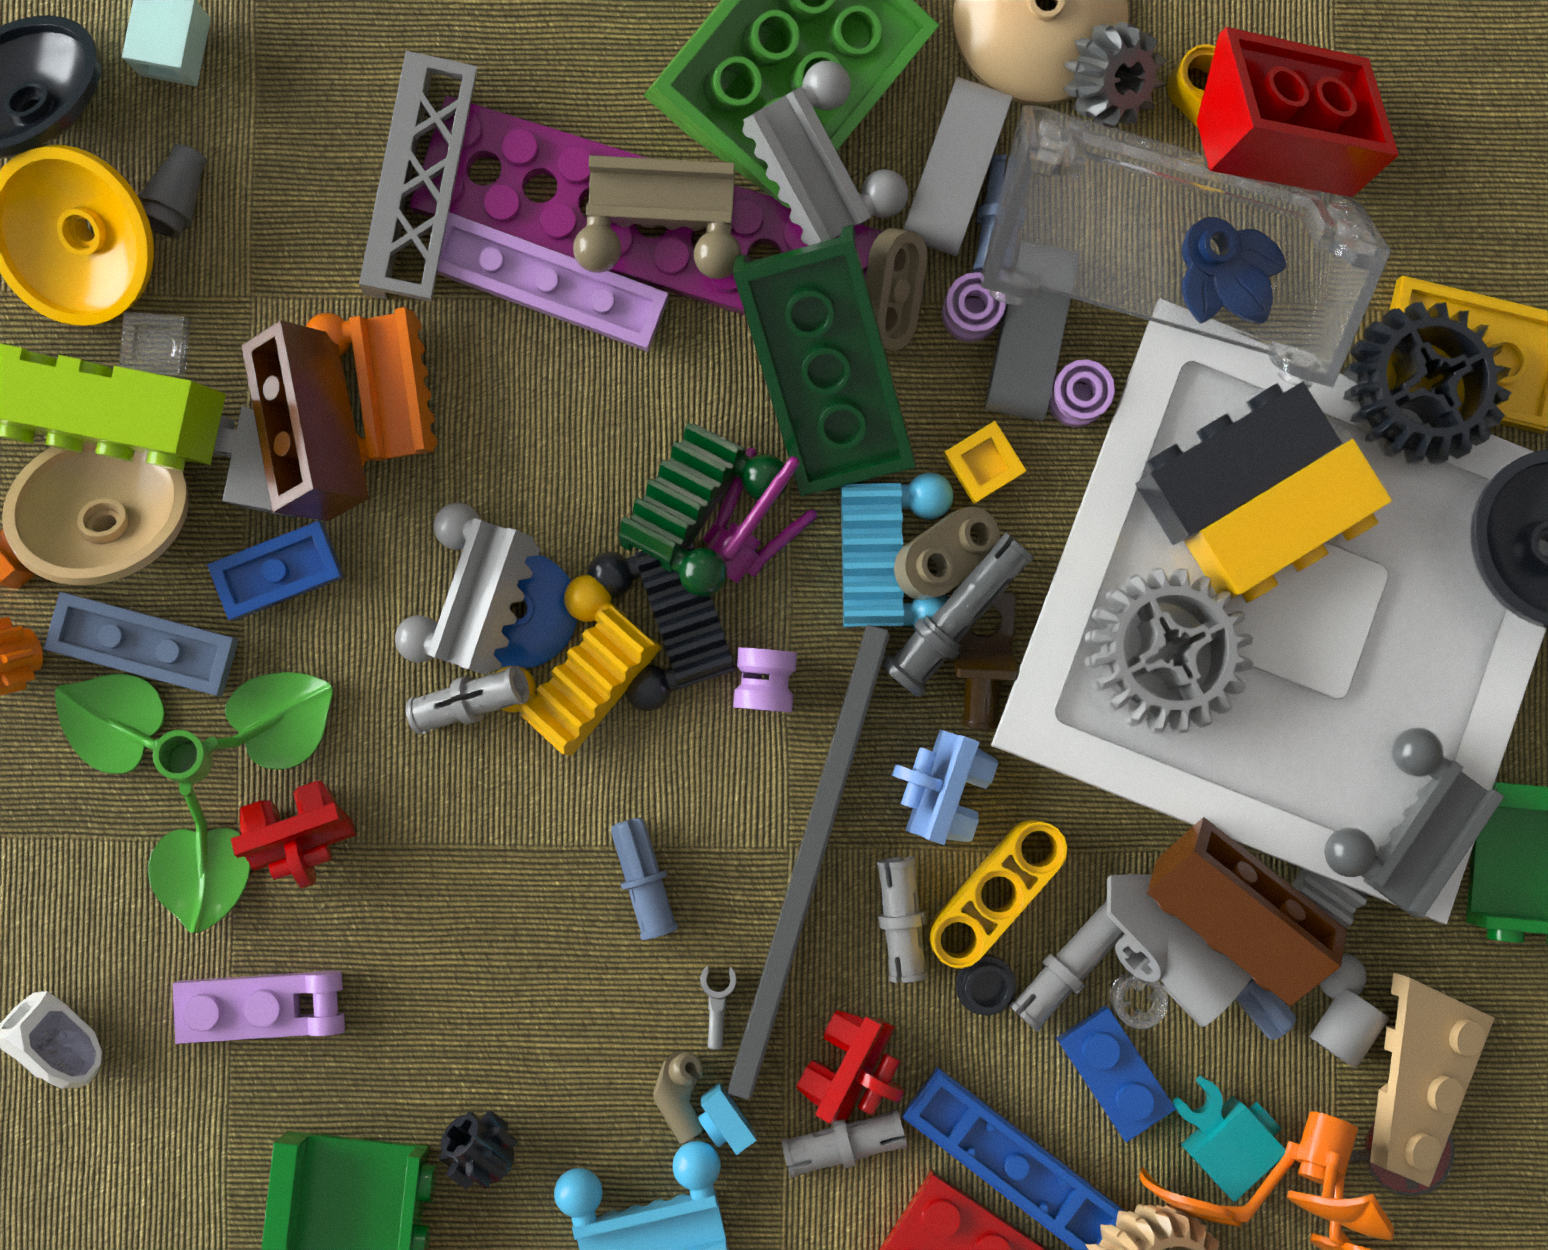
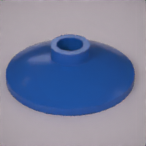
(547, 623)

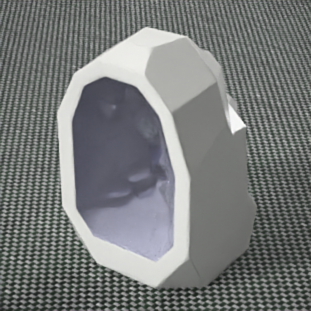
(51, 1041)

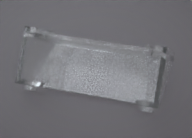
(1107, 223)

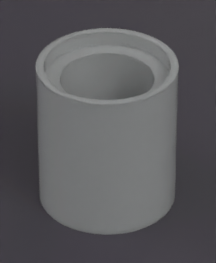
(1349, 1027)

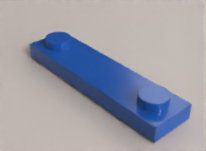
(1010, 1161)

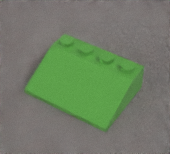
(762, 50)

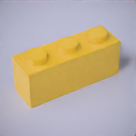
(1290, 523)

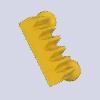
(593, 673)

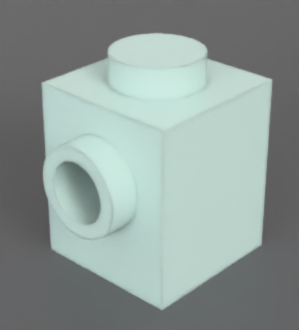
(167, 39)

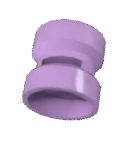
(966, 316)
(1071, 401)
(760, 693)

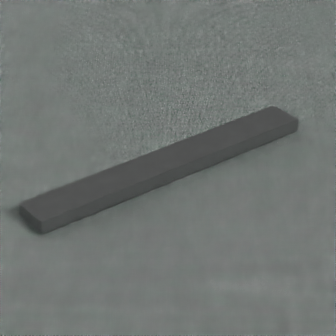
(808, 862)

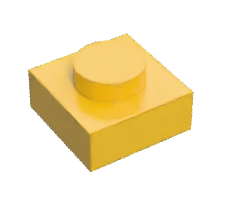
(984, 462)

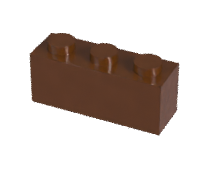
(304, 422)
(1247, 912)

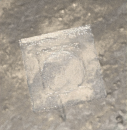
(155, 343)

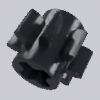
(477, 1149)

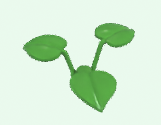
(114, 720)

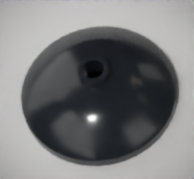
(45, 80)
(1506, 536)

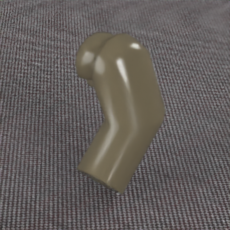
(674, 1093)

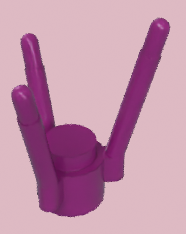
(736, 543)

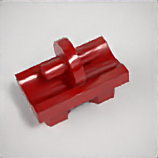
(296, 842)
(840, 1090)

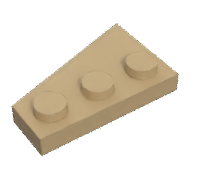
(1429, 1074)

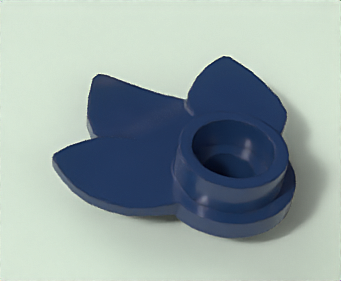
(1232, 278)

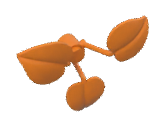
(1323, 1159)

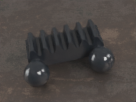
(684, 620)

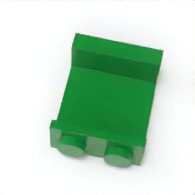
(1511, 866)
(347, 1194)

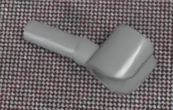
(716, 1008)

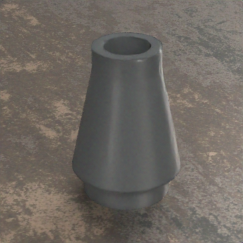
(173, 191)

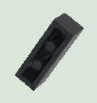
(1236, 460)

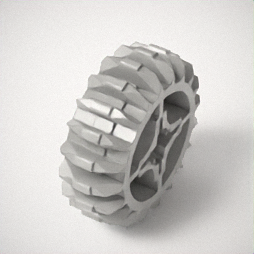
(1180, 670)

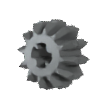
(1115, 74)

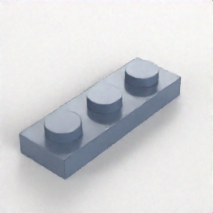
(141, 644)

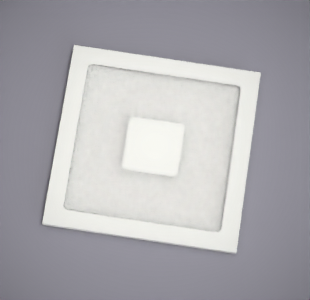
(1341, 653)

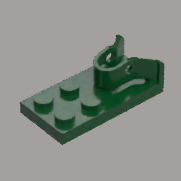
(825, 363)

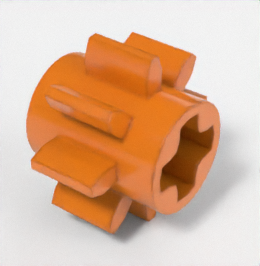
(19, 656)

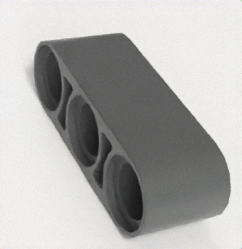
(1027, 356)

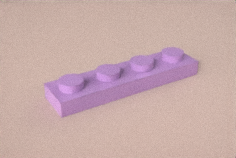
(551, 283)

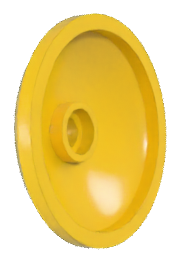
(46, 241)

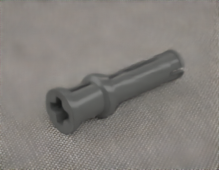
(940, 635)

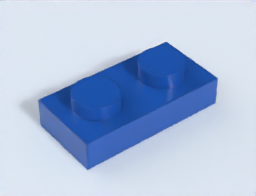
(275, 571)
(1115, 1073)

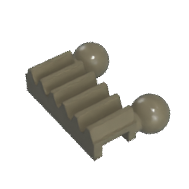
(664, 195)

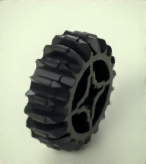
(1469, 358)

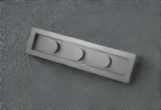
(397, 173)

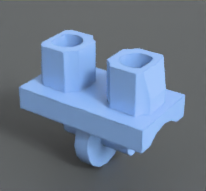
(937, 786)

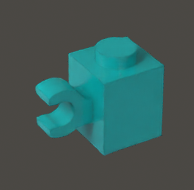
(1231, 1140)

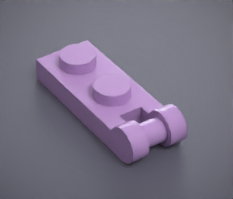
(256, 1007)

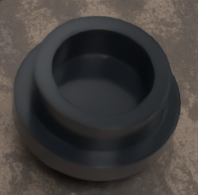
(986, 986)

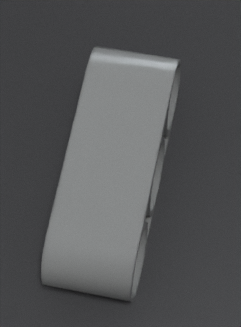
(957, 165)

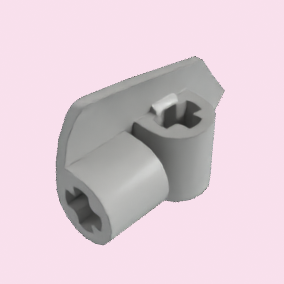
(1171, 951)

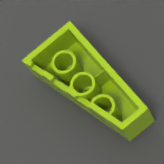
(107, 407)

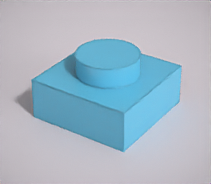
(725, 1120)

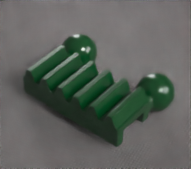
(685, 497)

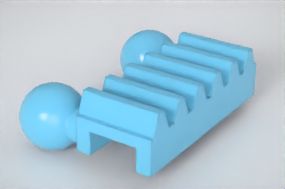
(870, 545)
(674, 1224)

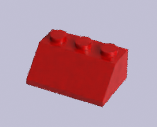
(1293, 114)

